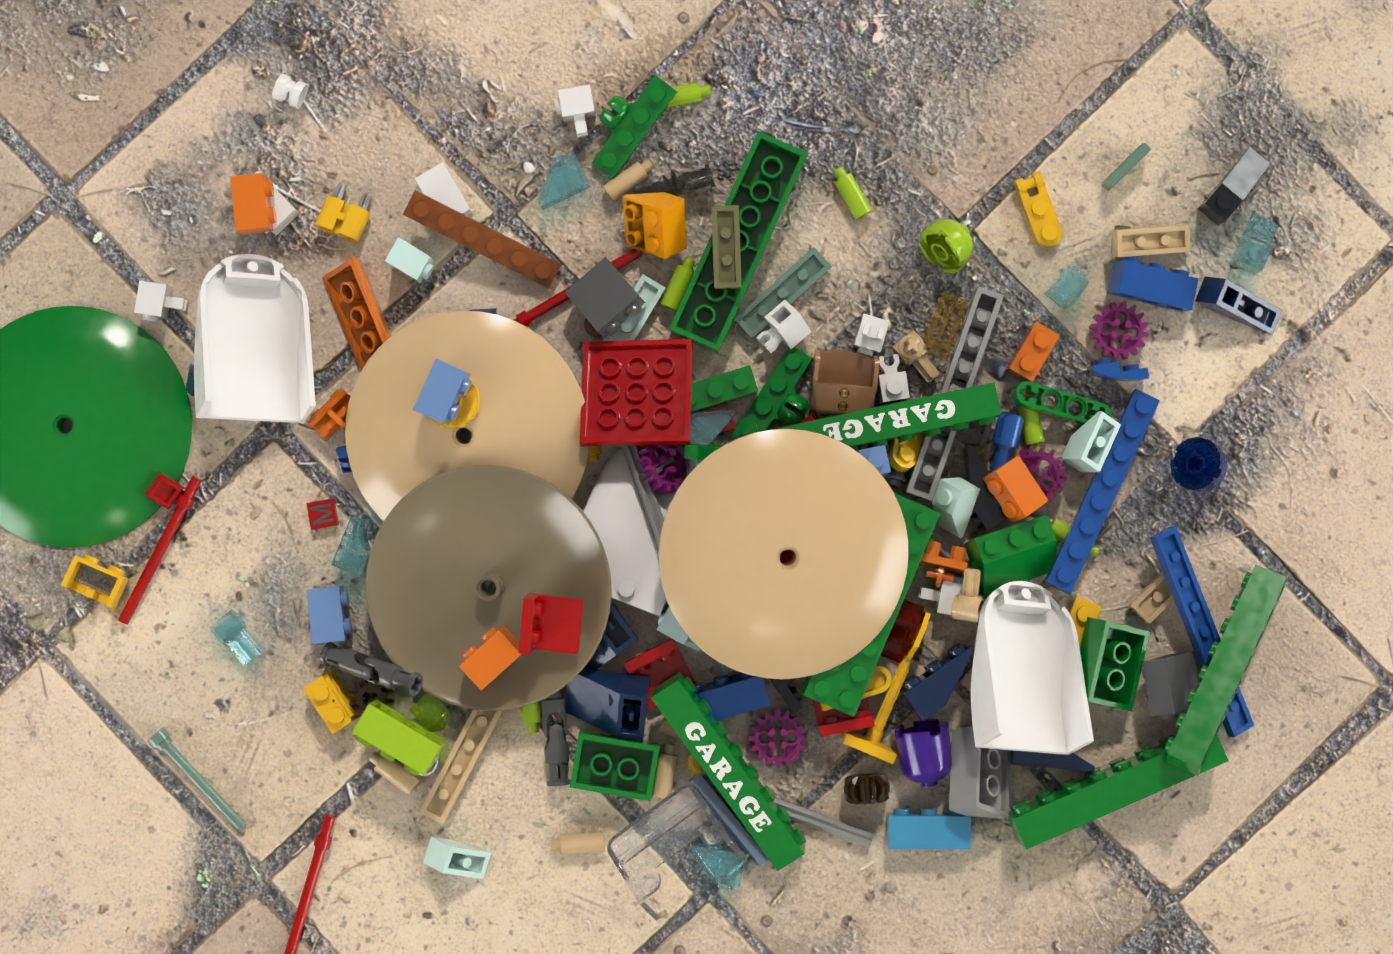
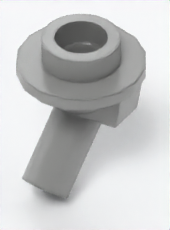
(895, 478)

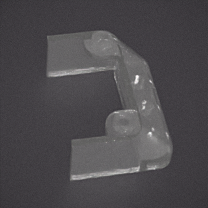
(662, 834)

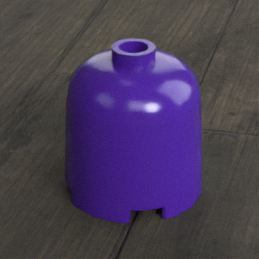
(924, 751)

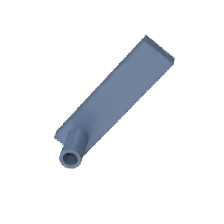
(705, 787)

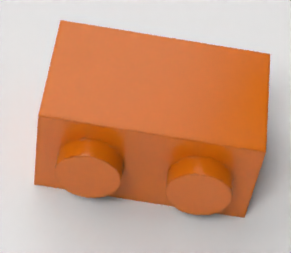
(252, 203)
(1032, 352)
(1015, 489)
(491, 658)

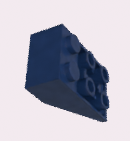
(615, 639)
(935, 686)
(610, 701)

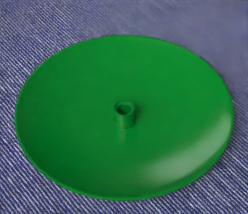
(125, 430)

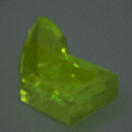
(431, 713)

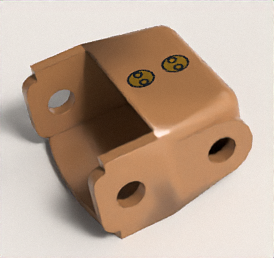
(843, 382)

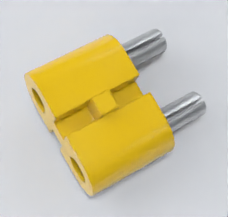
(342, 218)

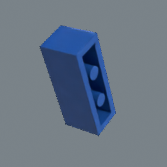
(1153, 284)
(733, 694)

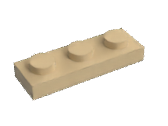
(1150, 240)

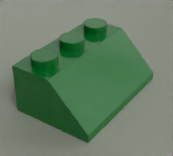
(1013, 553)

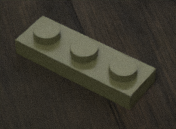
(726, 247)

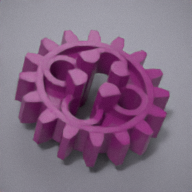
(1109, 317)
(1053, 471)
(665, 478)
(788, 726)

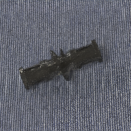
(679, 185)

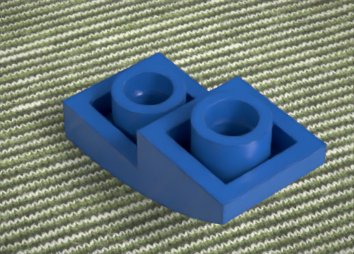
(1111, 370)

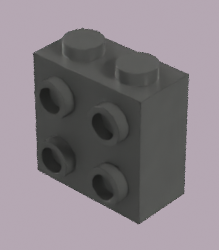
(605, 298)
(1170, 683)

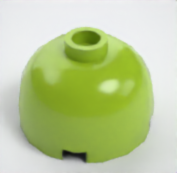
(947, 244)

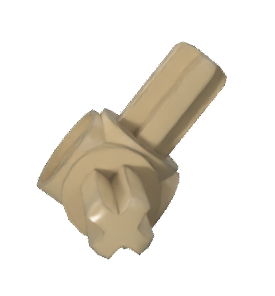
(911, 351)
(968, 604)

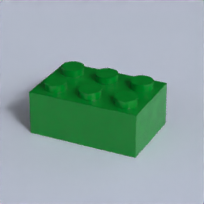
(1112, 662)
(614, 765)

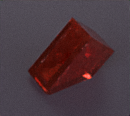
(903, 631)

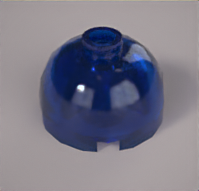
(1198, 465)

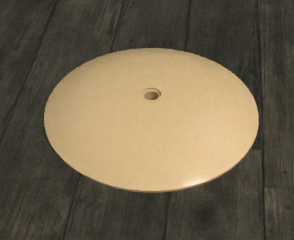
(524, 415)
(727, 541)

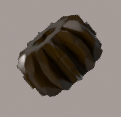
(369, 687)
(866, 788)

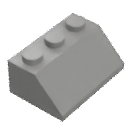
(978, 778)

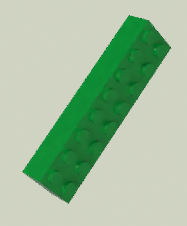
(761, 196)
(846, 683)
(1101, 793)

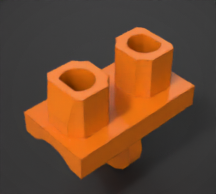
(331, 415)
(956, 562)

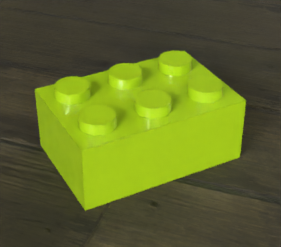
(398, 738)

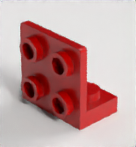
(550, 623)
(660, 665)
(836, 722)

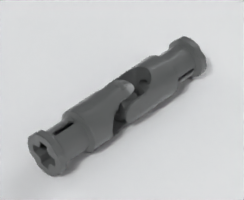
(368, 668)
(556, 750)

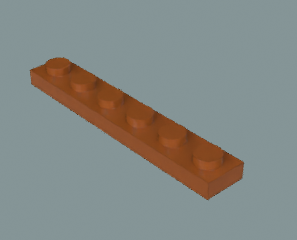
(481, 239)

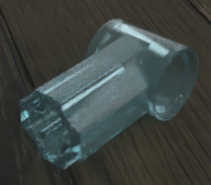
(232, 632)

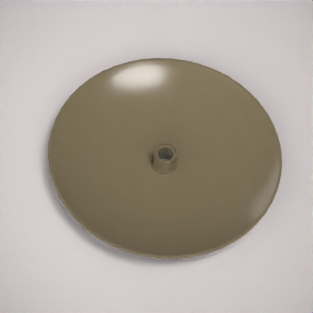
(432, 572)

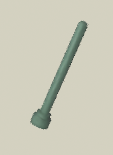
(162, 741)

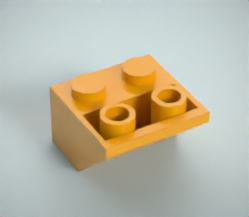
(655, 223)

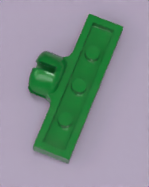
(631, 124)
(778, 396)

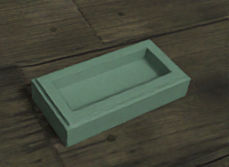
(1125, 166)

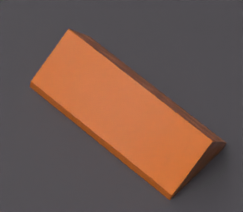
(357, 309)

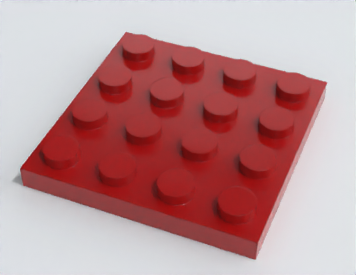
(636, 393)

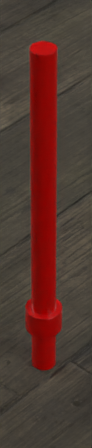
(526, 318)
(184, 503)
(321, 843)

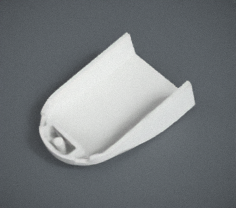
(253, 343)
(627, 536)
(1028, 674)

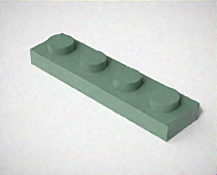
(787, 287)

